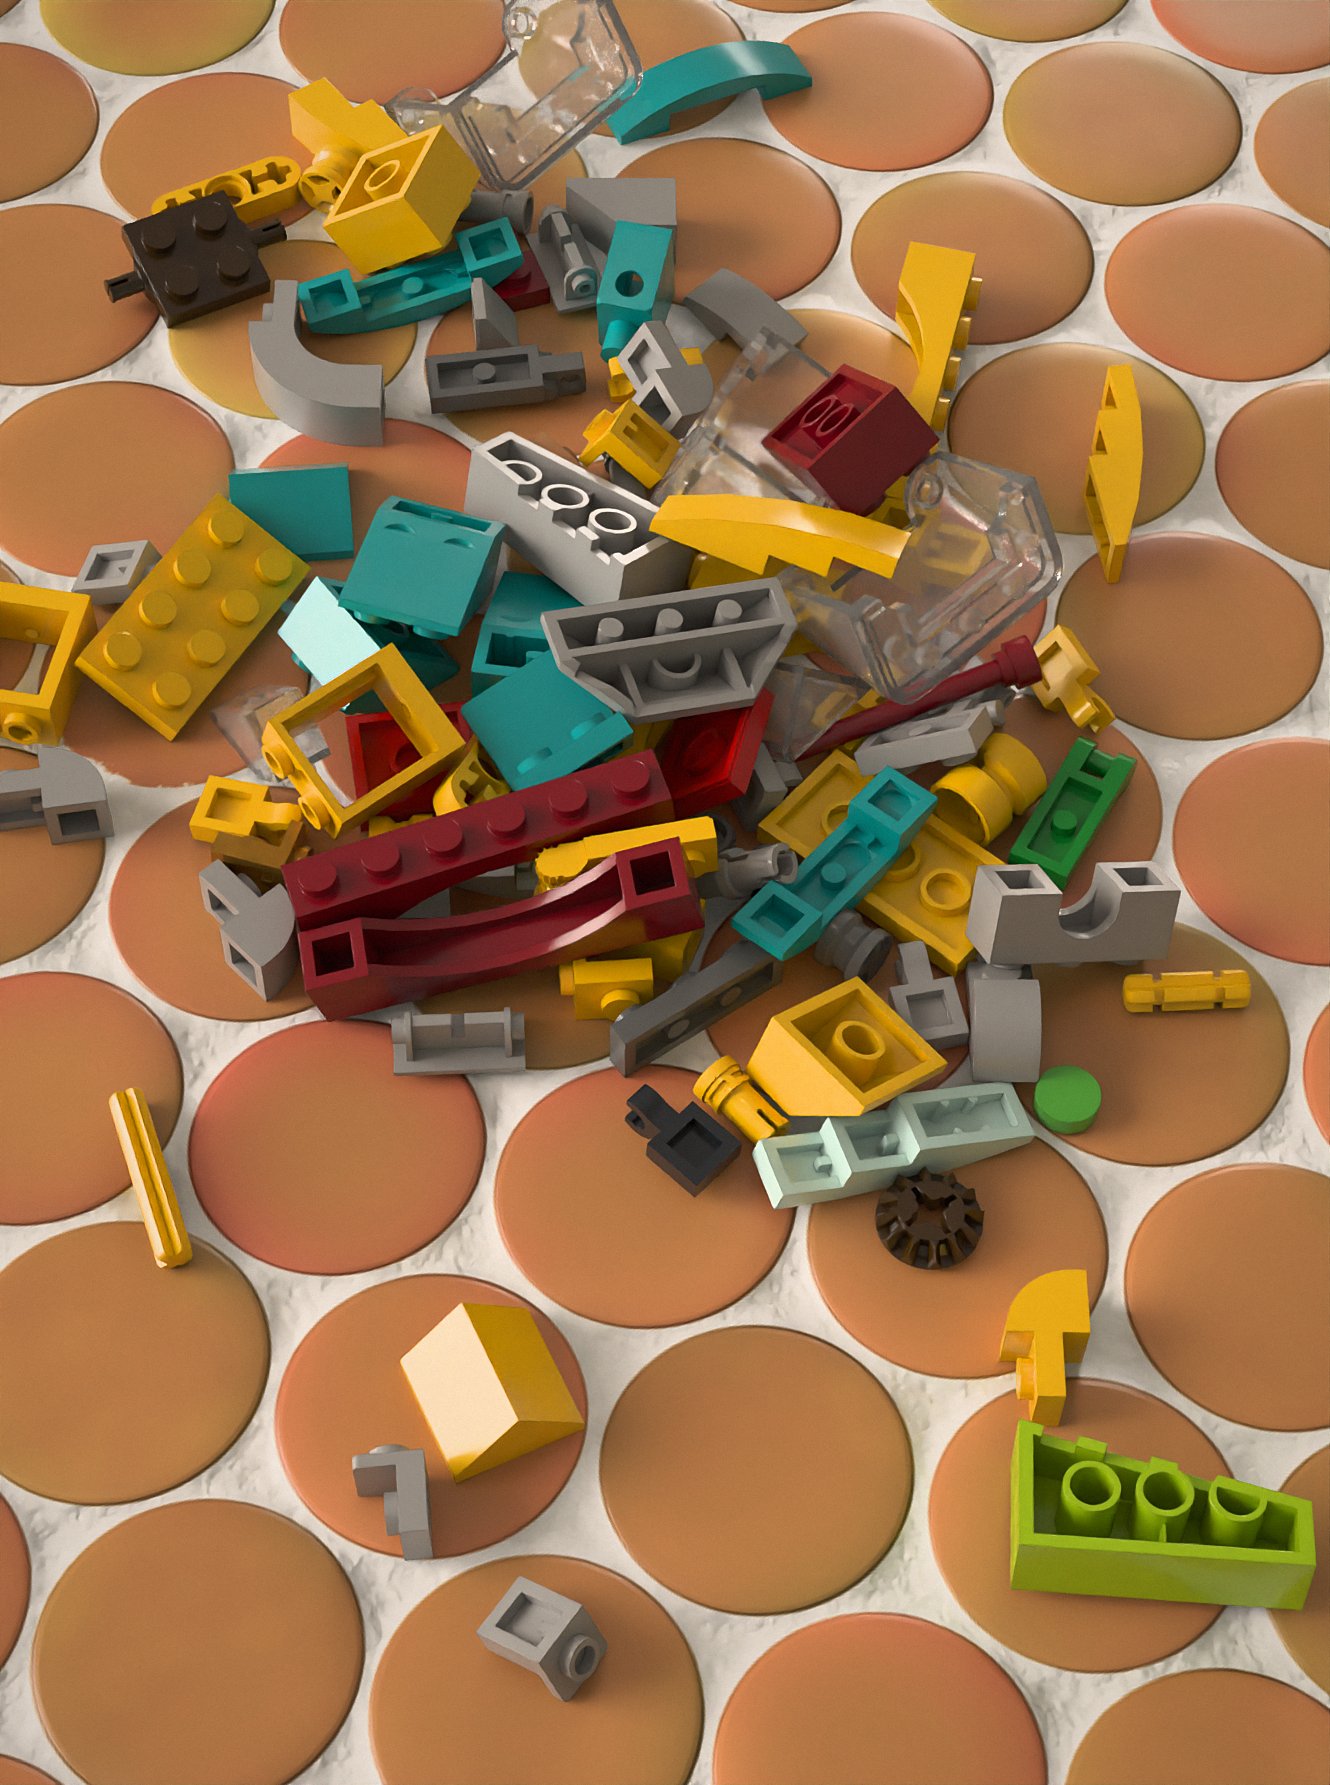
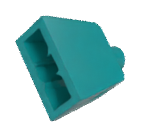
(629, 303)

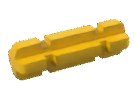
(1186, 991)

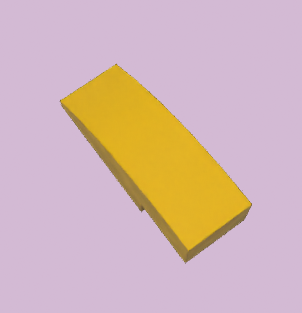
(326, 117)

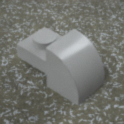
(664, 381)
(61, 793)
(255, 929)
(1003, 1023)

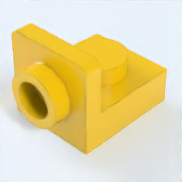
(633, 441)

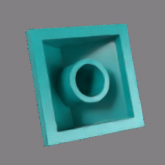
(299, 507)

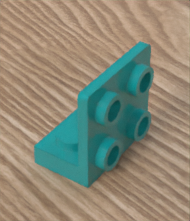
(544, 725)

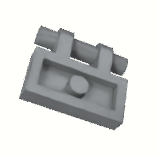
(942, 736)

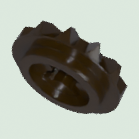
(924, 1243)

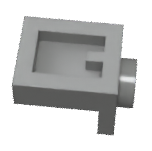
(115, 570)
(404, 1482)
(545, 1636)

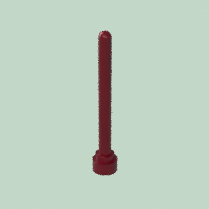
(1010, 666)

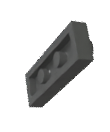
(692, 1005)

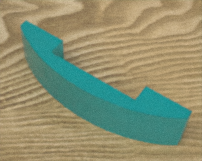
(706, 77)
(413, 291)
(841, 869)

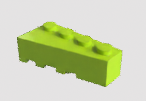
(1149, 1530)

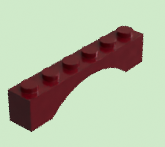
(412, 863)
(390, 962)

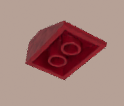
(852, 440)

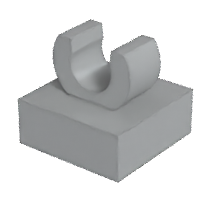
(765, 789)

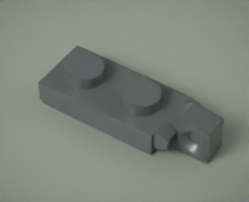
(501, 378)

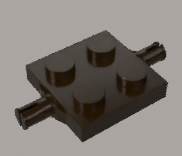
(195, 259)

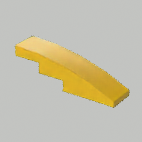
(1114, 470)
(757, 528)

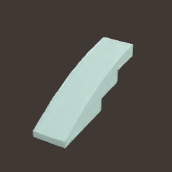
(870, 1150)

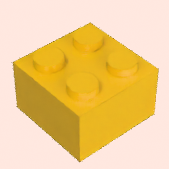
(402, 200)

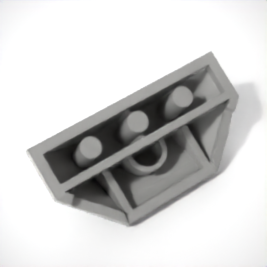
(675, 649)

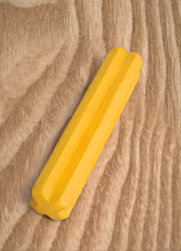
(150, 1178)

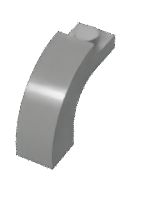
(307, 393)

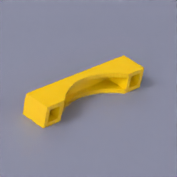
(931, 312)

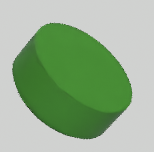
(1067, 1099)

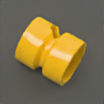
(989, 788)

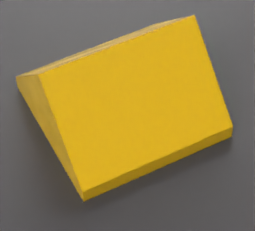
(489, 1388)

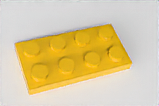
(192, 617)
(922, 893)

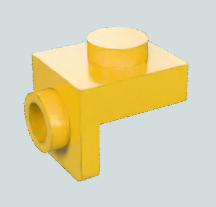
(606, 986)

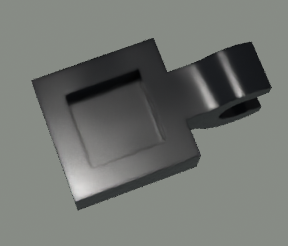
(683, 1144)

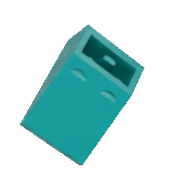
(423, 568)
(512, 626)

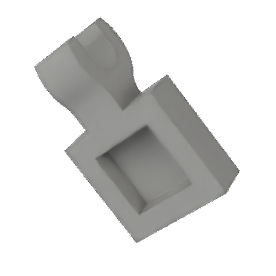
(927, 1003)

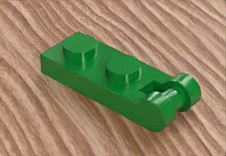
(1072, 811)

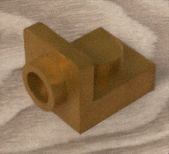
(258, 858)

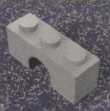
(1119, 920)

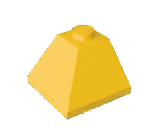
(840, 1054)

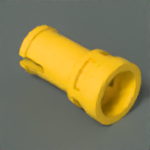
(731, 1093)

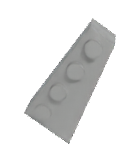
(573, 523)

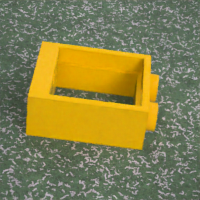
(47, 619)
(411, 708)

